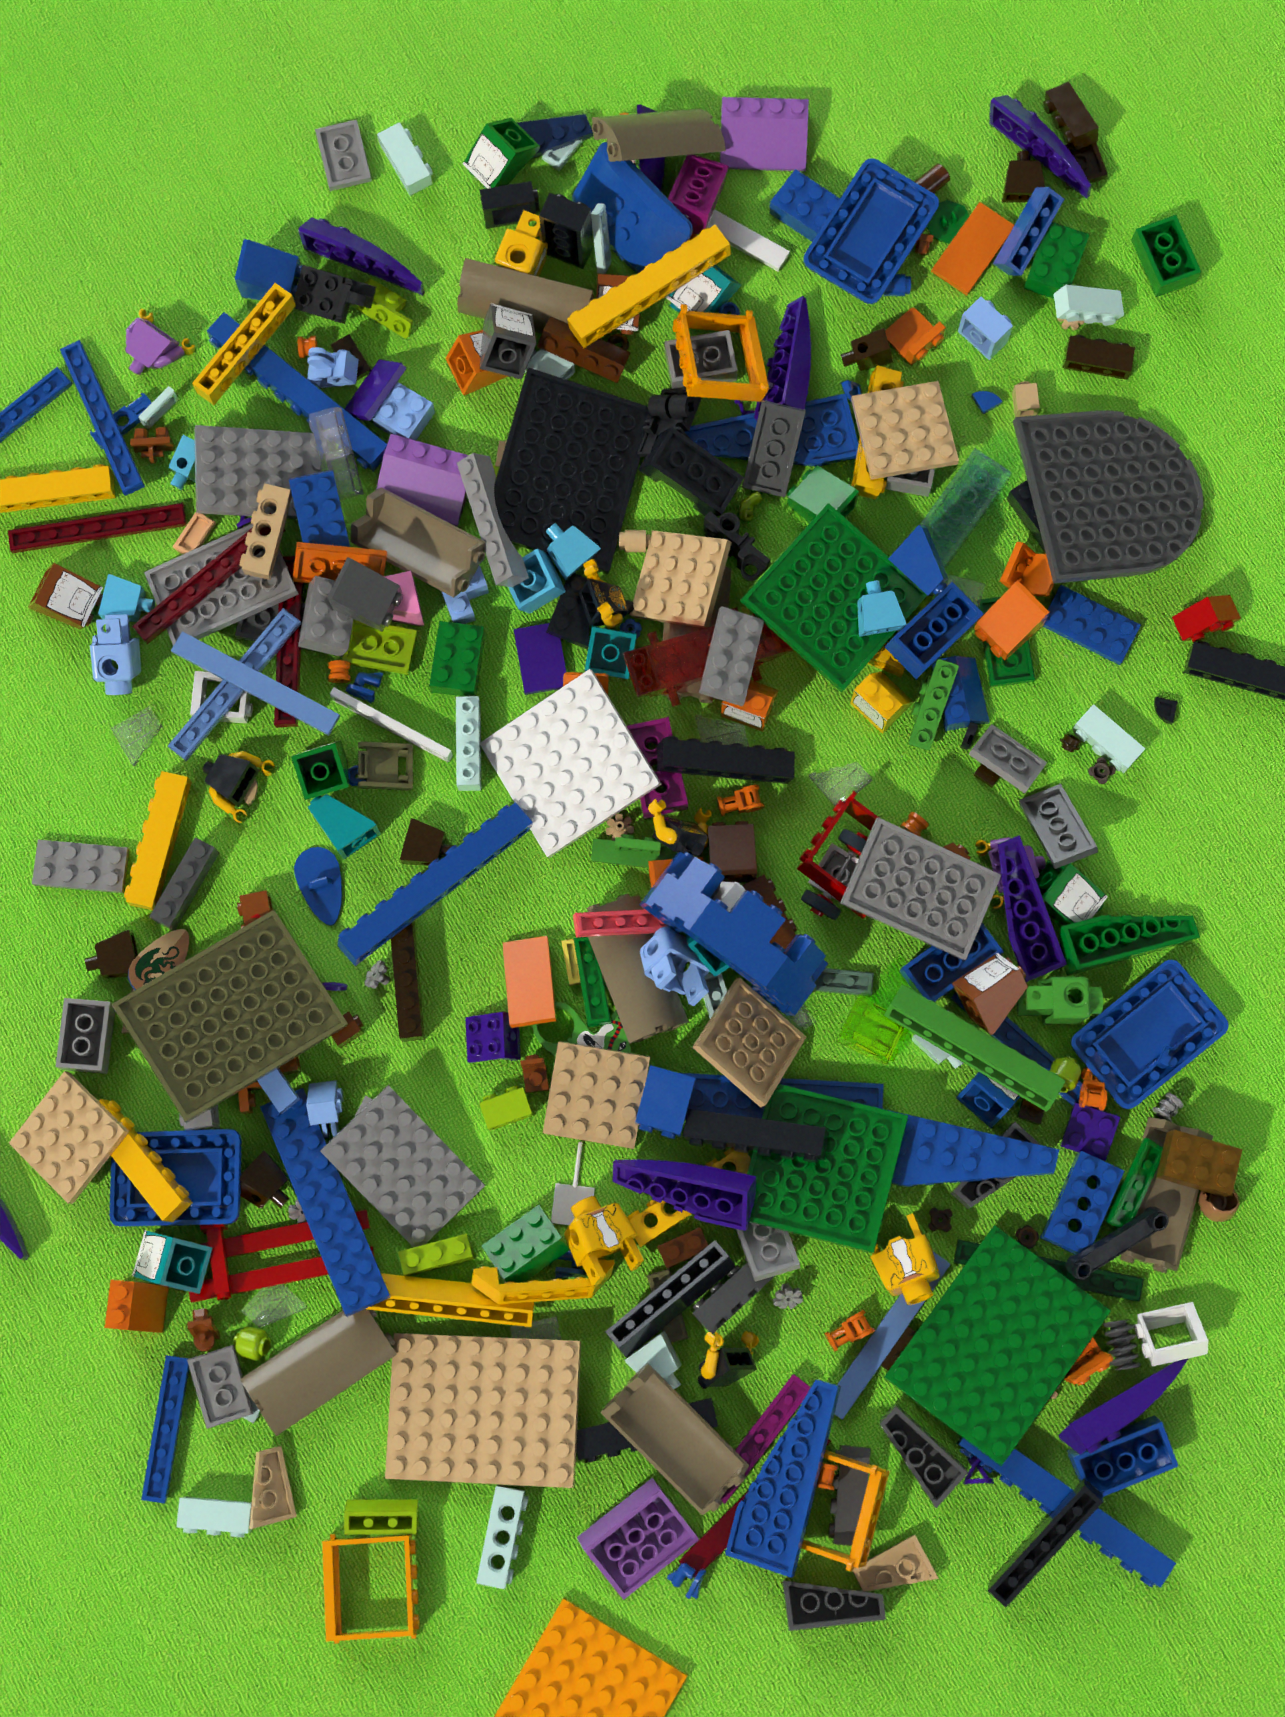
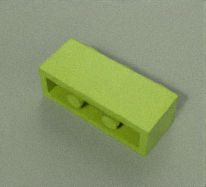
(436, 1255)
(381, 1516)

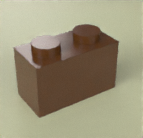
(682, 1248)

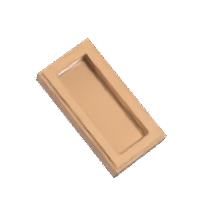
(194, 533)

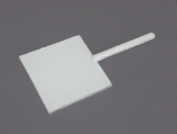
(568, 1195)

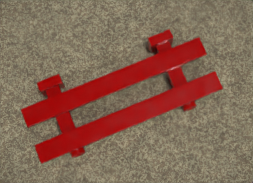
(225, 1285)

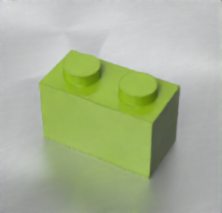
(506, 1108)

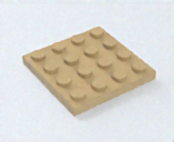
(904, 430)
(680, 579)
(749, 1042)
(595, 1094)
(68, 1137)

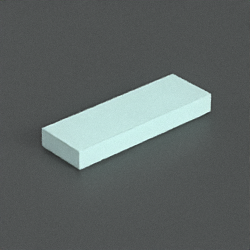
(601, 238)

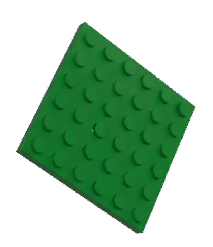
(815, 591)
(836, 1197)

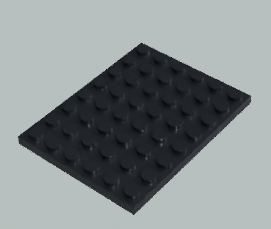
(568, 463)

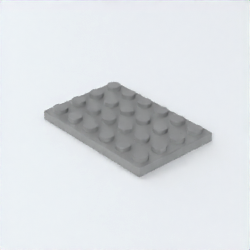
(238, 462)
(229, 602)
(920, 889)
(402, 1167)

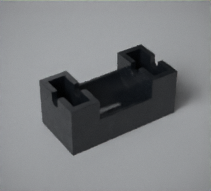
(691, 472)

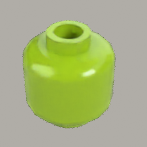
(1068, 1070)
(252, 1343)

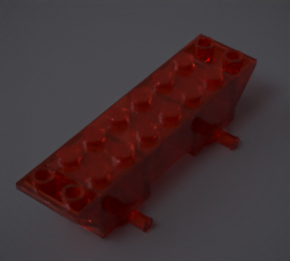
(682, 660)

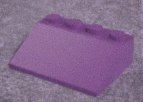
(764, 133)
(424, 477)
(637, 1538)

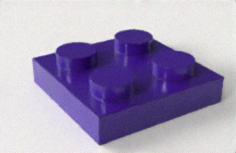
(1090, 1131)

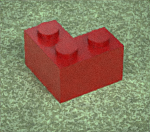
(1205, 616)

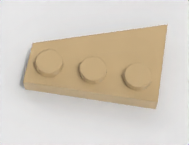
(271, 1489)
(896, 1566)

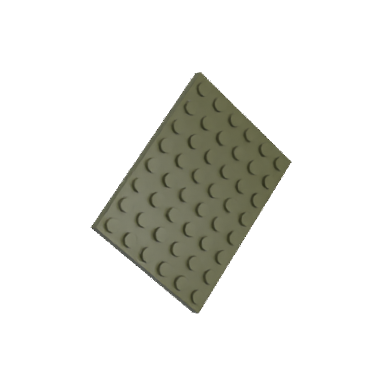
(229, 1015)

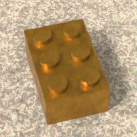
(1199, 1163)

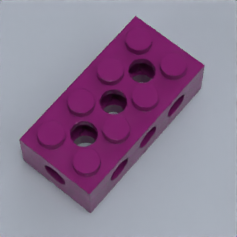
(697, 193)
(675, 796)

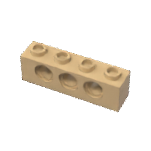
(263, 566)

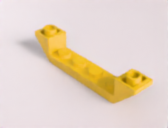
(487, 1282)

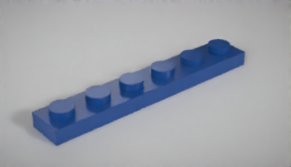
(166, 1429)

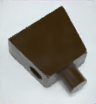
(1022, 178)
(869, 351)
(423, 844)
(114, 955)
(263, 1182)

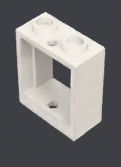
(199, 697)
(1167, 1317)

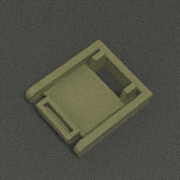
(380, 766)

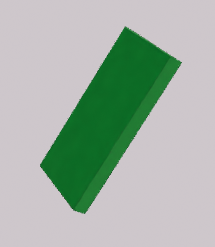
(1013, 670)

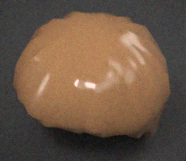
(1217, 1207)

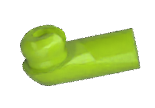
(747, 505)

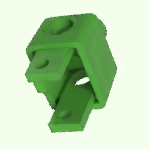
(1052, 1002)

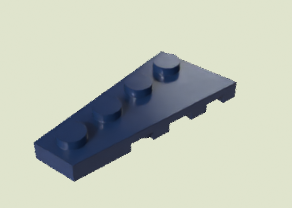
(557, 132)

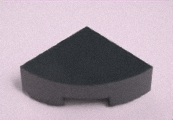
(1165, 709)
(969, 735)

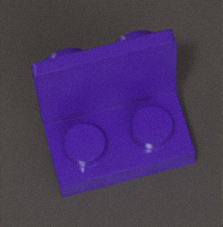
(492, 1038)

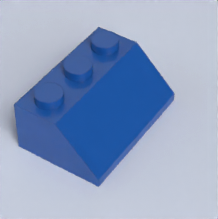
(966, 696)

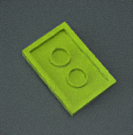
(381, 650)

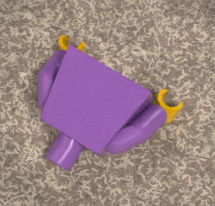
(151, 345)
(1036, 862)

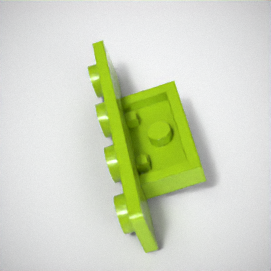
(386, 310)

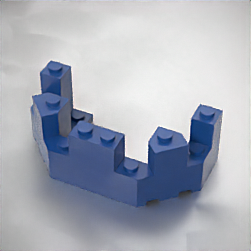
(737, 936)

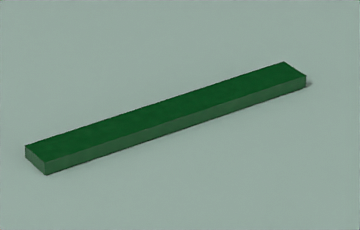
(1098, 1282)

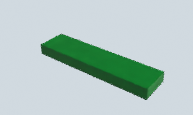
(592, 984)
(1136, 1183)

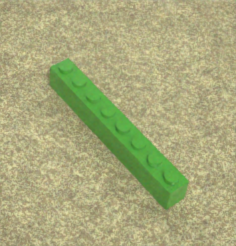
(975, 1048)

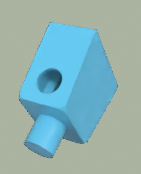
(183, 462)
(570, 549)
(124, 598)
(879, 611)

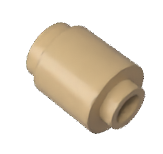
(634, 540)

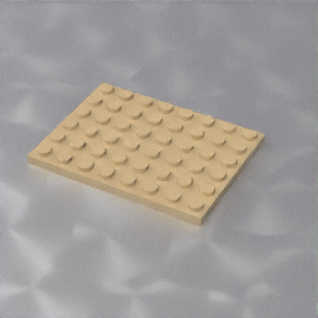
(483, 1410)

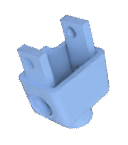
(117, 646)
(665, 961)

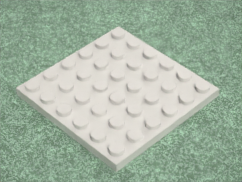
(570, 763)

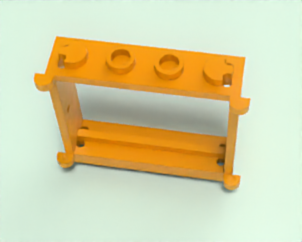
(752, 352)
(867, 1519)
(332, 1590)

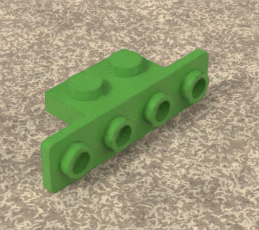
(932, 703)
(630, 851)

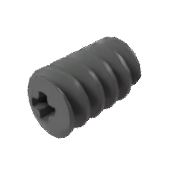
(1121, 1344)

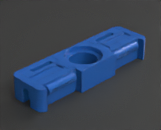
(132, 412)

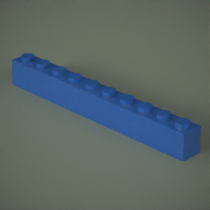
(300, 393)
(433, 884)
(1099, 1527)

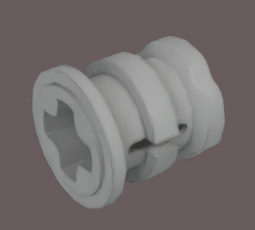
(1168, 1107)

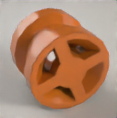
(305, 344)
(339, 671)
(915, 824)

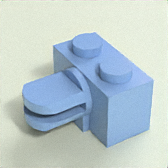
(331, 369)
(325, 1105)

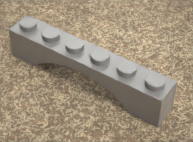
(504, 560)

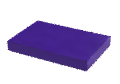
(375, 389)
(539, 659)

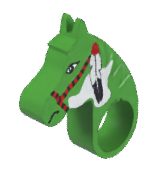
(608, 1037)

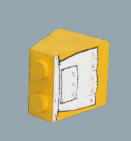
(880, 700)

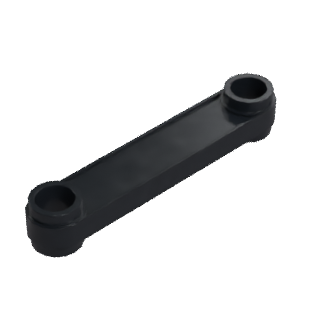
(1117, 1242)

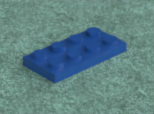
(1091, 625)

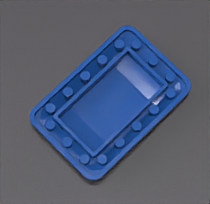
(639, 216)
(871, 231)
(1130, 1034)
(202, 1163)

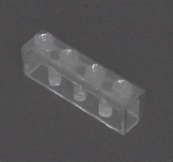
(336, 450)

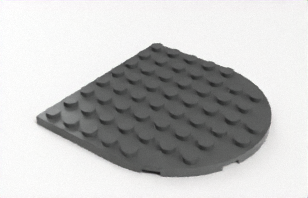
(1108, 493)

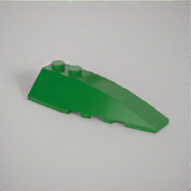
(1120, 938)

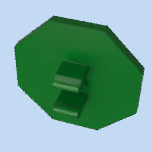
(947, 221)

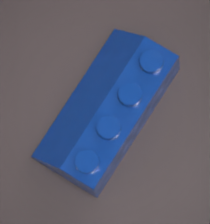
(1131, 1458)

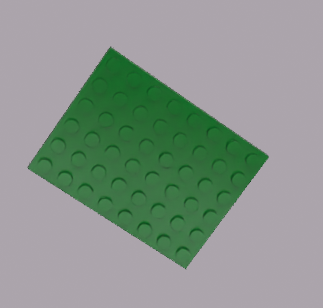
(997, 1345)

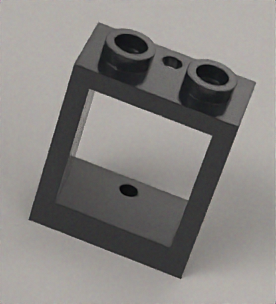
(506, 203)

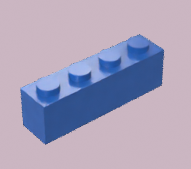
(1028, 231)

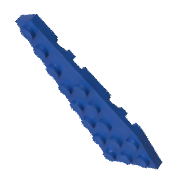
(824, 439)
(953, 1154)
(777, 1507)

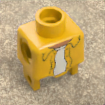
(521, 248)
(599, 1233)
(907, 1265)

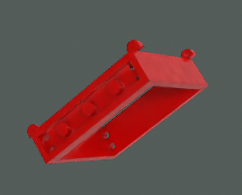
(815, 872)

